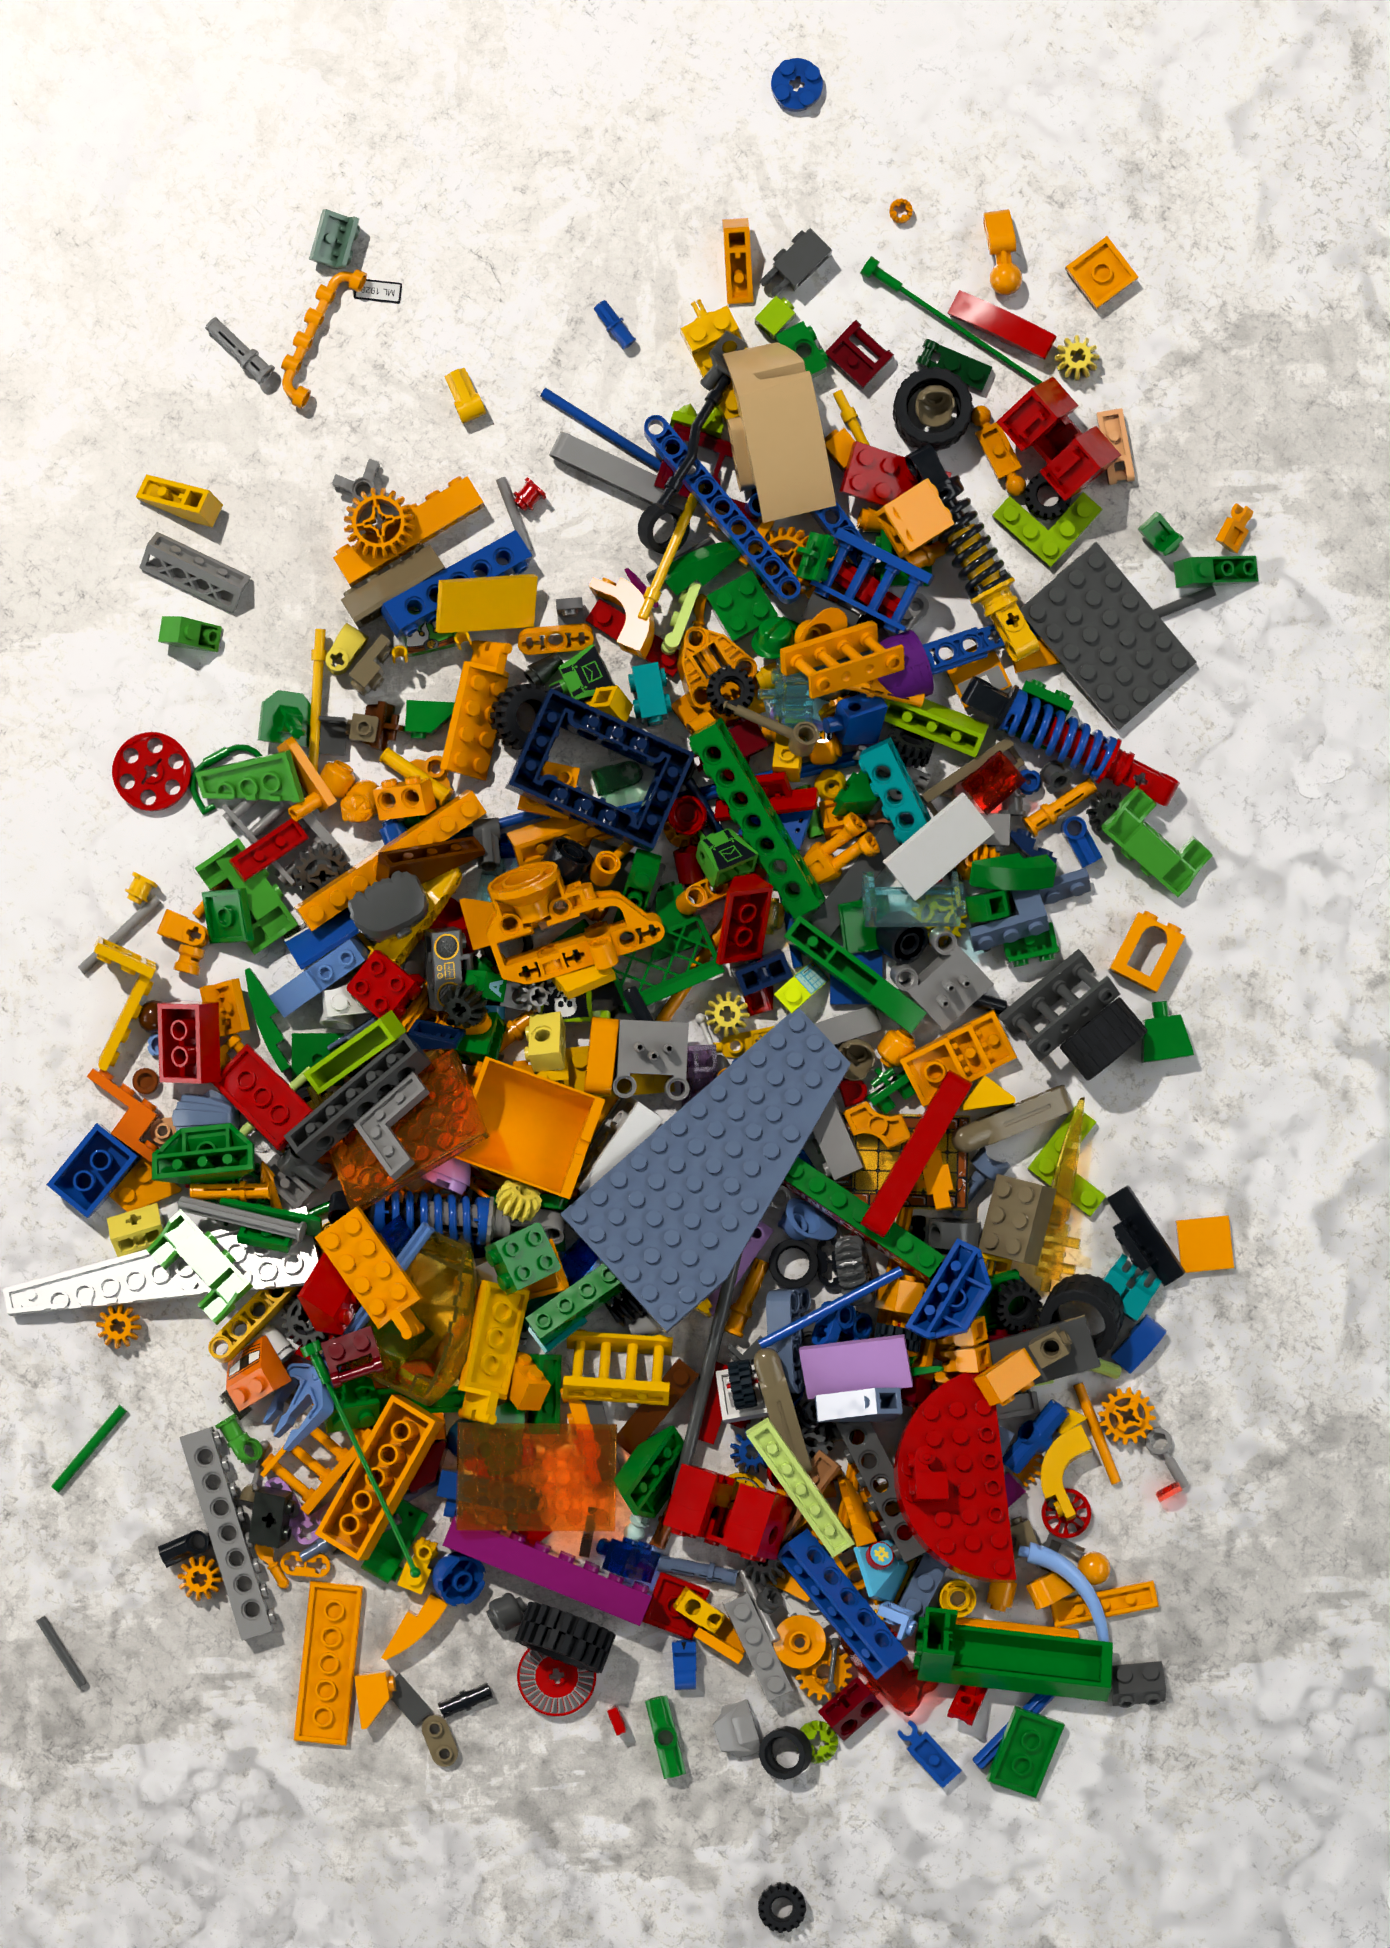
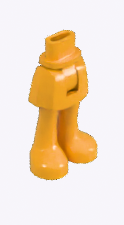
(820, 856)

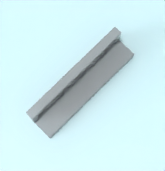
(195, 566)

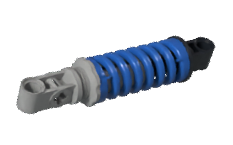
(449, 1217)

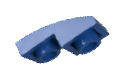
(1138, 1344)

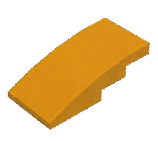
(967, 1051)

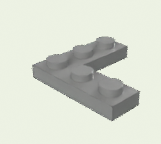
(376, 1124)

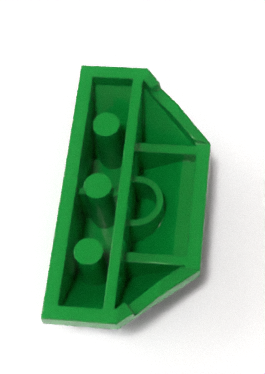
(203, 1155)
(649, 1473)

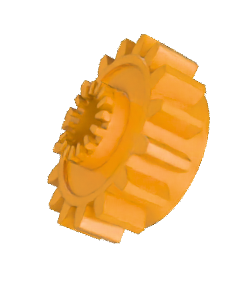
(815, 1683)

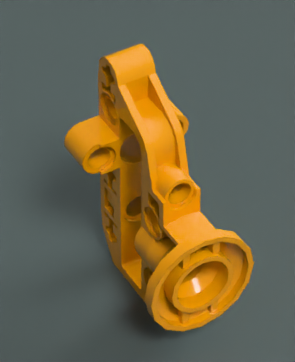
(529, 897)

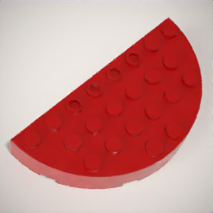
(973, 1526)

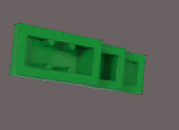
(264, 1011)

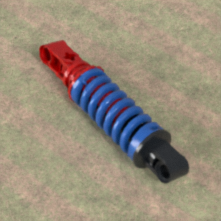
(1096, 752)

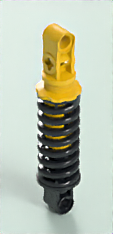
(986, 581)

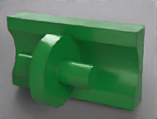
(814, 557)
(880, 1096)

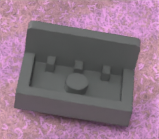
(1138, 1684)

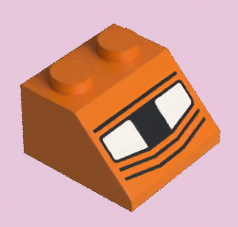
(255, 1374)

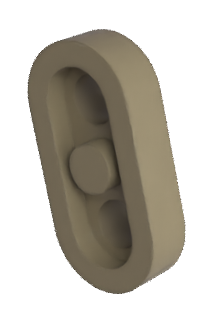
(440, 1740)

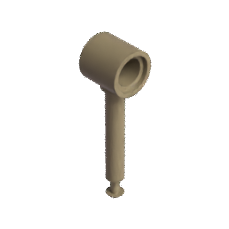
(795, 744)

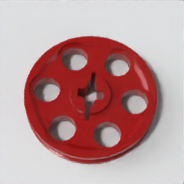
(147, 758)

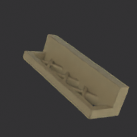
(963, 773)

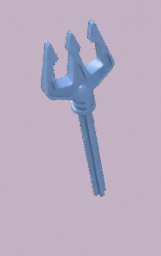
(310, 1386)

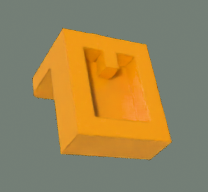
(831, 823)

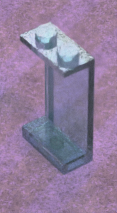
(897, 909)

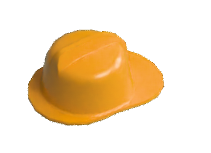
(825, 622)

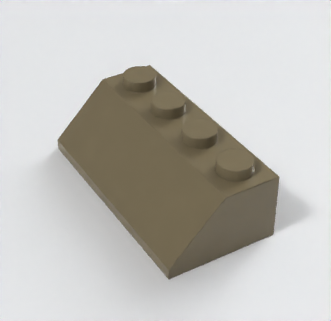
(366, 602)

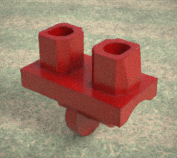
(967, 1703)

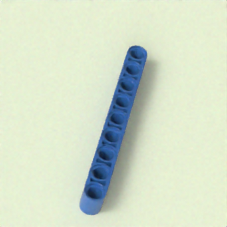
(727, 521)

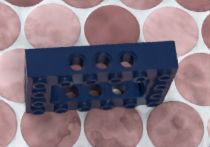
(616, 735)

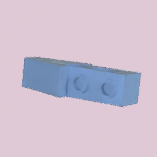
(320, 976)

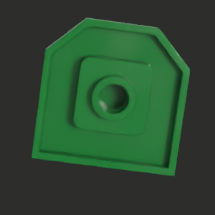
(284, 716)

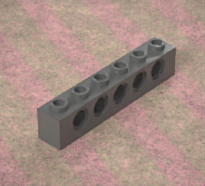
(336, 1115)

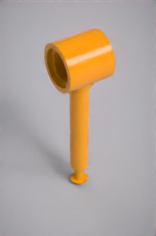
(611, 862)

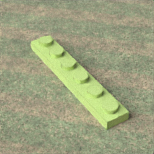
(800, 1487)

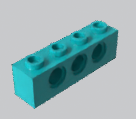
(886, 755)

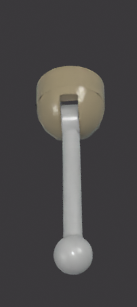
(248, 1491)

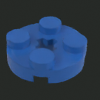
(804, 97)

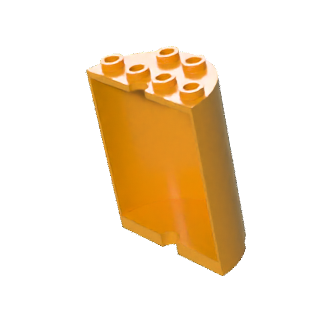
(533, 1125)

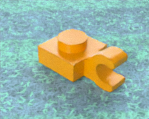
(1233, 530)

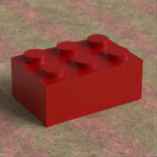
(189, 1042)

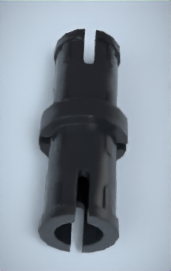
(465, 1700)

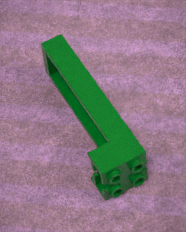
(1010, 1659)

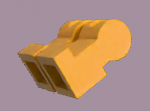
(968, 1354)

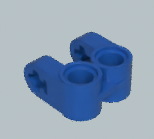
(843, 1322)

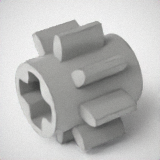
(535, 1002)

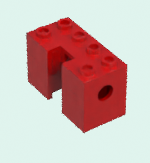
(1043, 422)
(749, 1529)

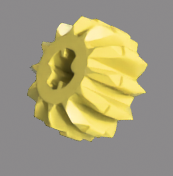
(1073, 349)
(734, 1008)
(518, 1200)

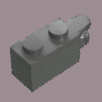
(798, 261)

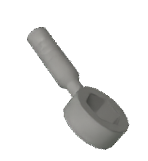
(1169, 1461)

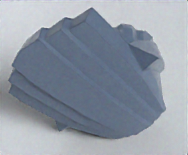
(204, 1110)

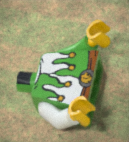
(426, 641)

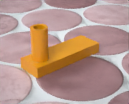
(318, 793)

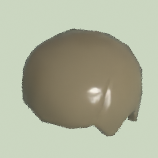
(935, 406)
(861, 1057)

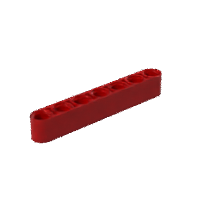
(916, 1153)

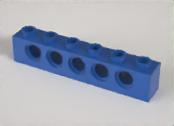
(508, 547)
(841, 1604)

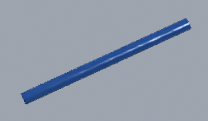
(601, 428)
(831, 1307)

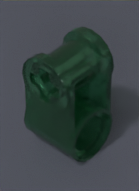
(612, 779)

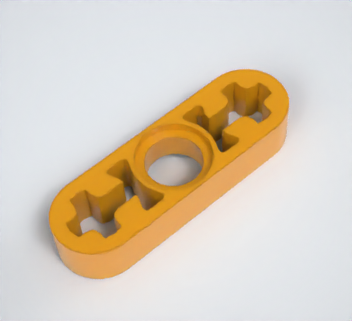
(537, 648)

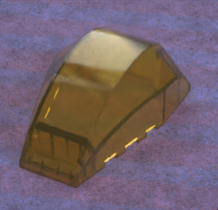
(434, 1359)

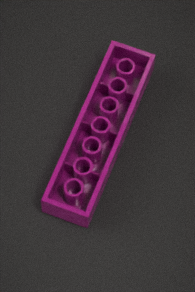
(553, 1571)

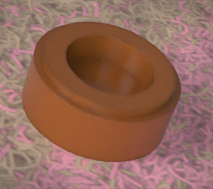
(145, 1081)

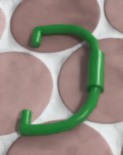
(208, 762)

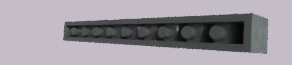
(905, 1550)

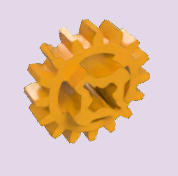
(1132, 1404)

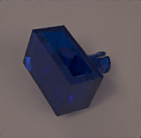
(629, 1558)

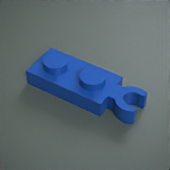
(930, 1755)

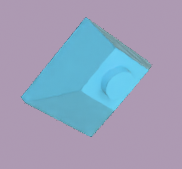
(884, 1583)

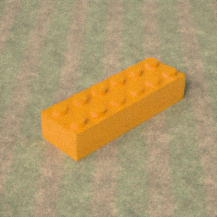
(394, 1456)

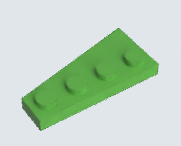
(263, 777)

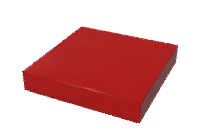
(661, 1610)

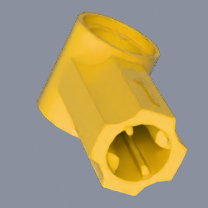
(466, 399)

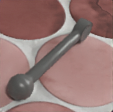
(830, 1686)

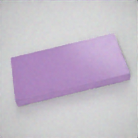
(856, 1365)

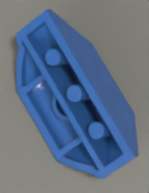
(953, 1294)

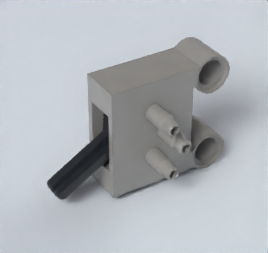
(948, 983)
(650, 1047)

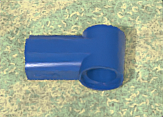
(1082, 843)

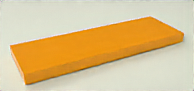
(328, 1663)

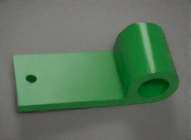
(388, 1554)

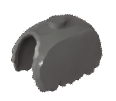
(389, 907)

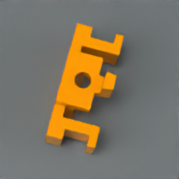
(937, 1181)

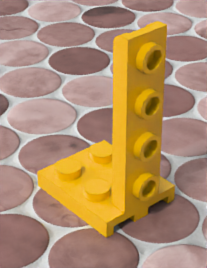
(130, 963)

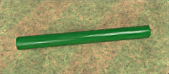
(89, 1448)

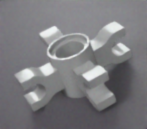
(351, 486)

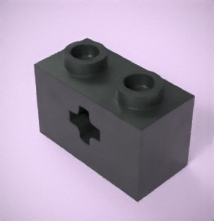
(263, 1528)

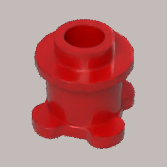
(528, 495)

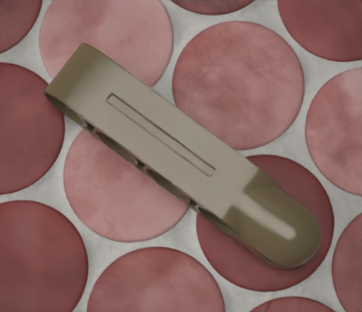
(1012, 1119)
(780, 1403)

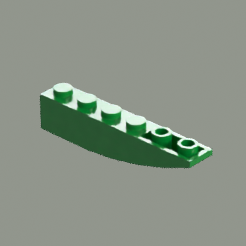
(854, 974)

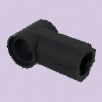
(183, 1548)

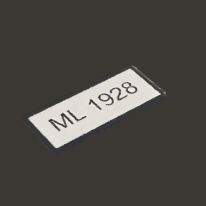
(380, 291)

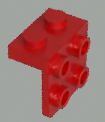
(384, 985)

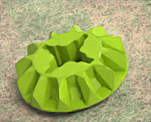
(826, 1734)

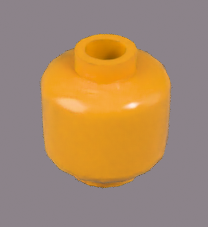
(338, 778)
(895, 1046)

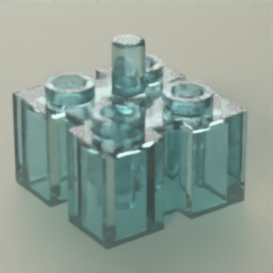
(789, 697)

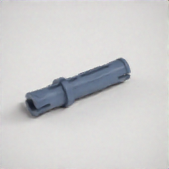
(701, 1571)

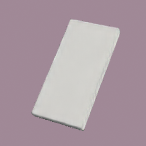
(938, 846)

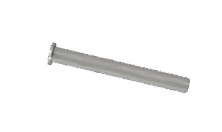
(243, 1218)

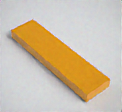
(1113, 1601)

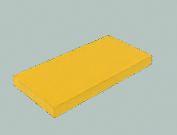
(486, 603)

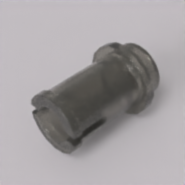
(227, 1399)

